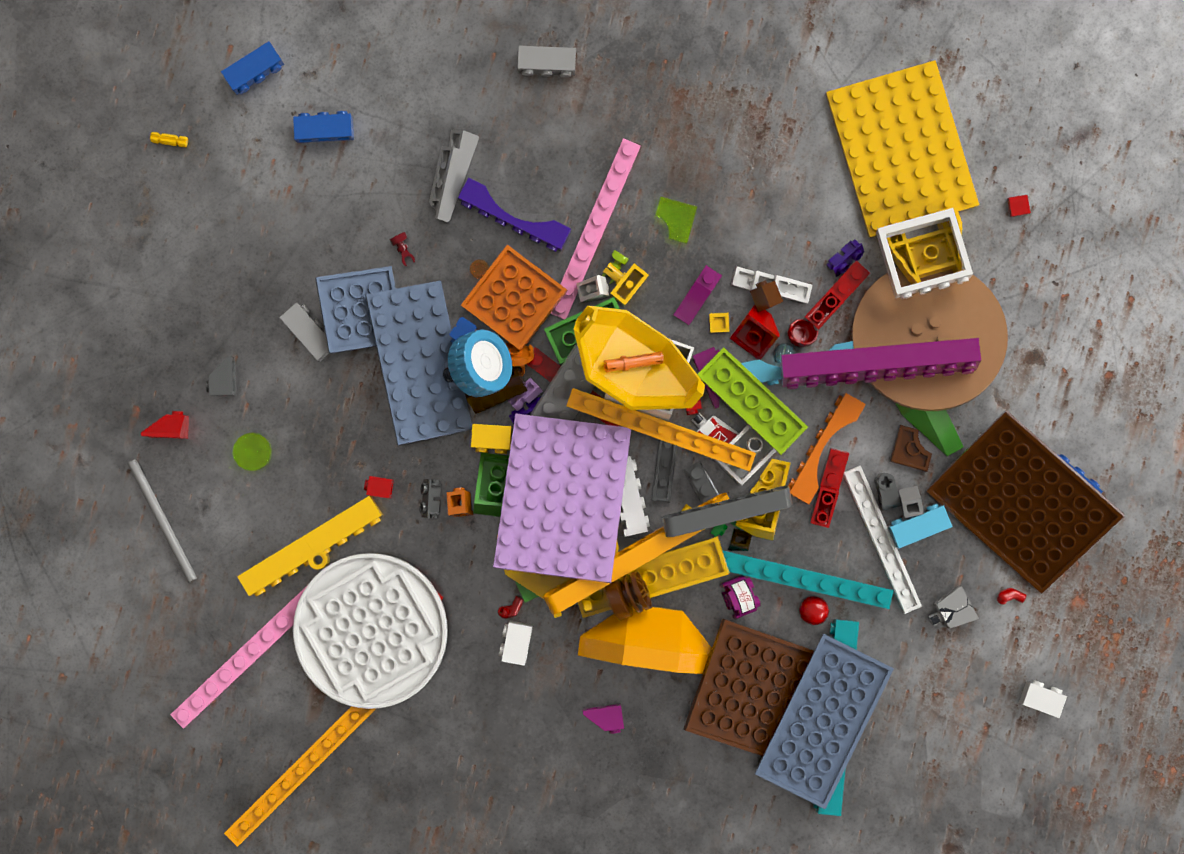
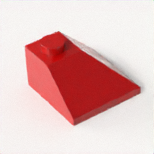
(756, 333)
(169, 426)

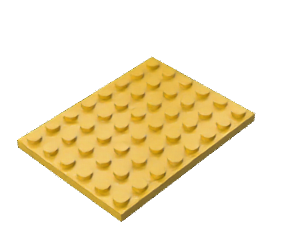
(901, 146)

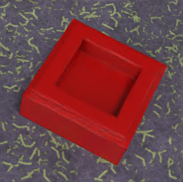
(1018, 205)

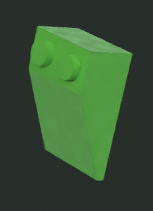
(490, 484)

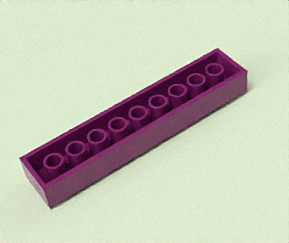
(880, 363)

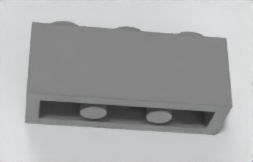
(546, 61)
(306, 330)

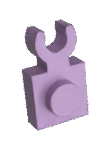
(533, 391)

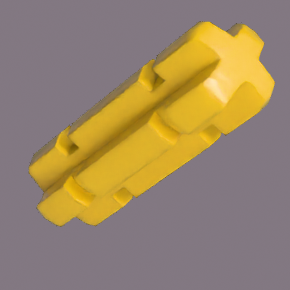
(168, 139)

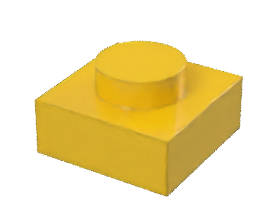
(719, 322)

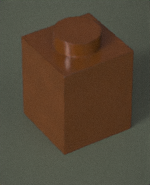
(766, 295)

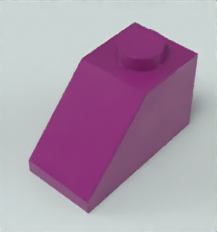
(606, 717)

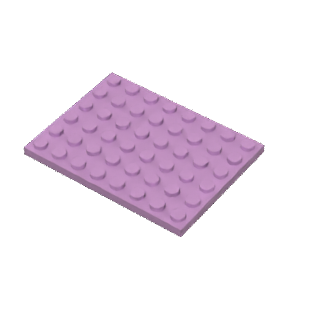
(562, 498)

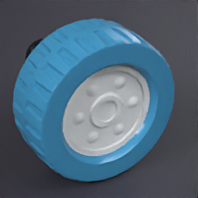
(479, 363)

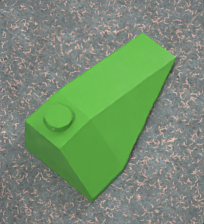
(935, 426)

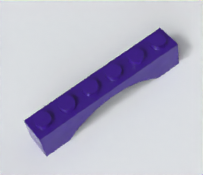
(550, 232)

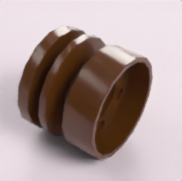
(628, 595)

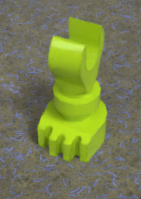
(619, 259)

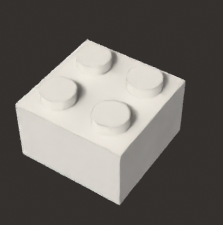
(516, 642)

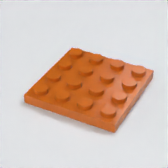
(514, 297)

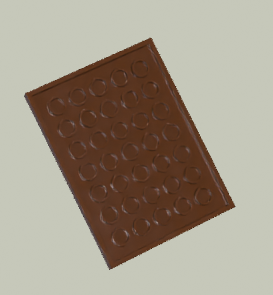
(1024, 502)

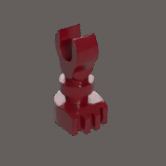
(402, 248)

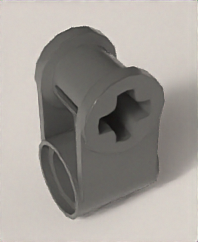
(887, 495)

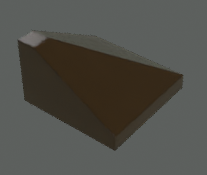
(739, 541)

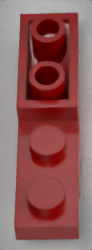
(837, 294)
(829, 487)

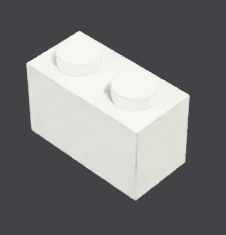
(1043, 699)

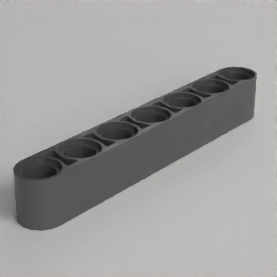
(727, 511)

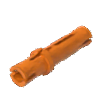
(625, 363)

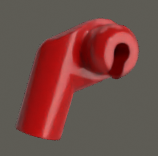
(1009, 594)
(511, 610)

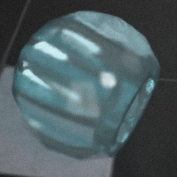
(783, 349)

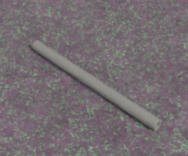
(162, 520)

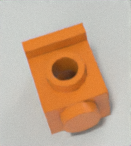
(453, 503)

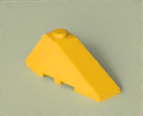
(765, 525)

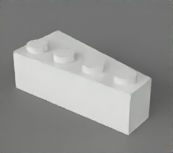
(632, 505)

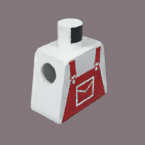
(714, 428)

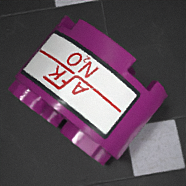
(739, 596)

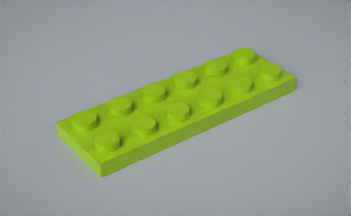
(752, 401)

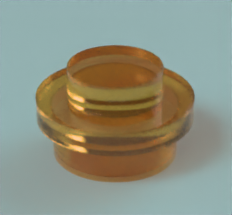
(478, 268)

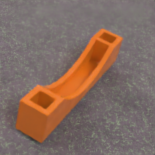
(806, 483)

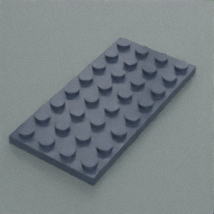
(413, 351)
(824, 721)

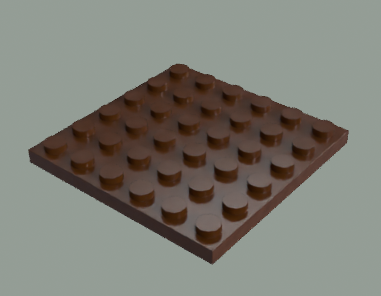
(746, 687)

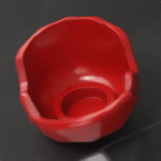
(802, 333)
(814, 610)

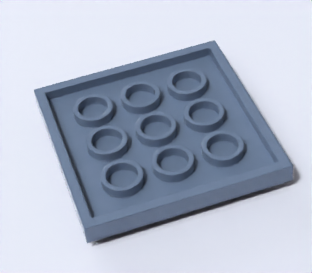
(346, 309)

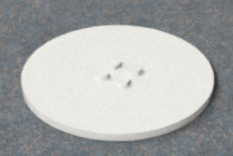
(370, 630)

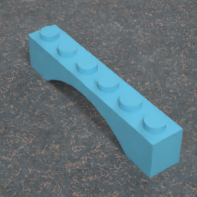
(771, 374)

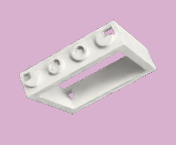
(914, 224)

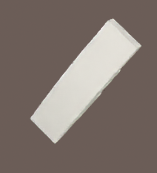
(788, 288)

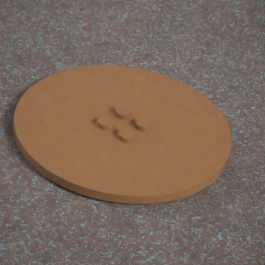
(940, 315)

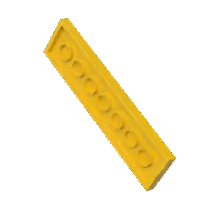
(672, 572)

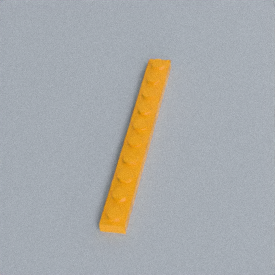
(661, 429)
(297, 773)

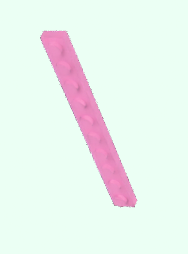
(596, 225)
(237, 664)

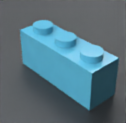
(920, 526)

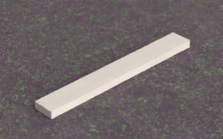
(882, 539)

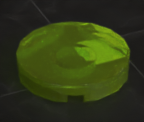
(252, 451)

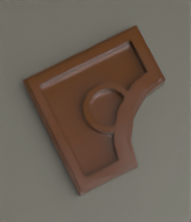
(909, 451)

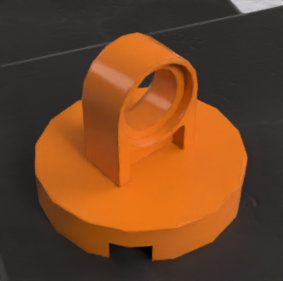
(521, 357)

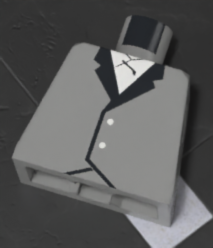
(953, 609)

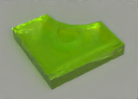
(678, 218)

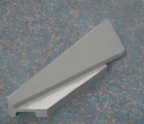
(451, 172)

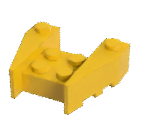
(928, 252)

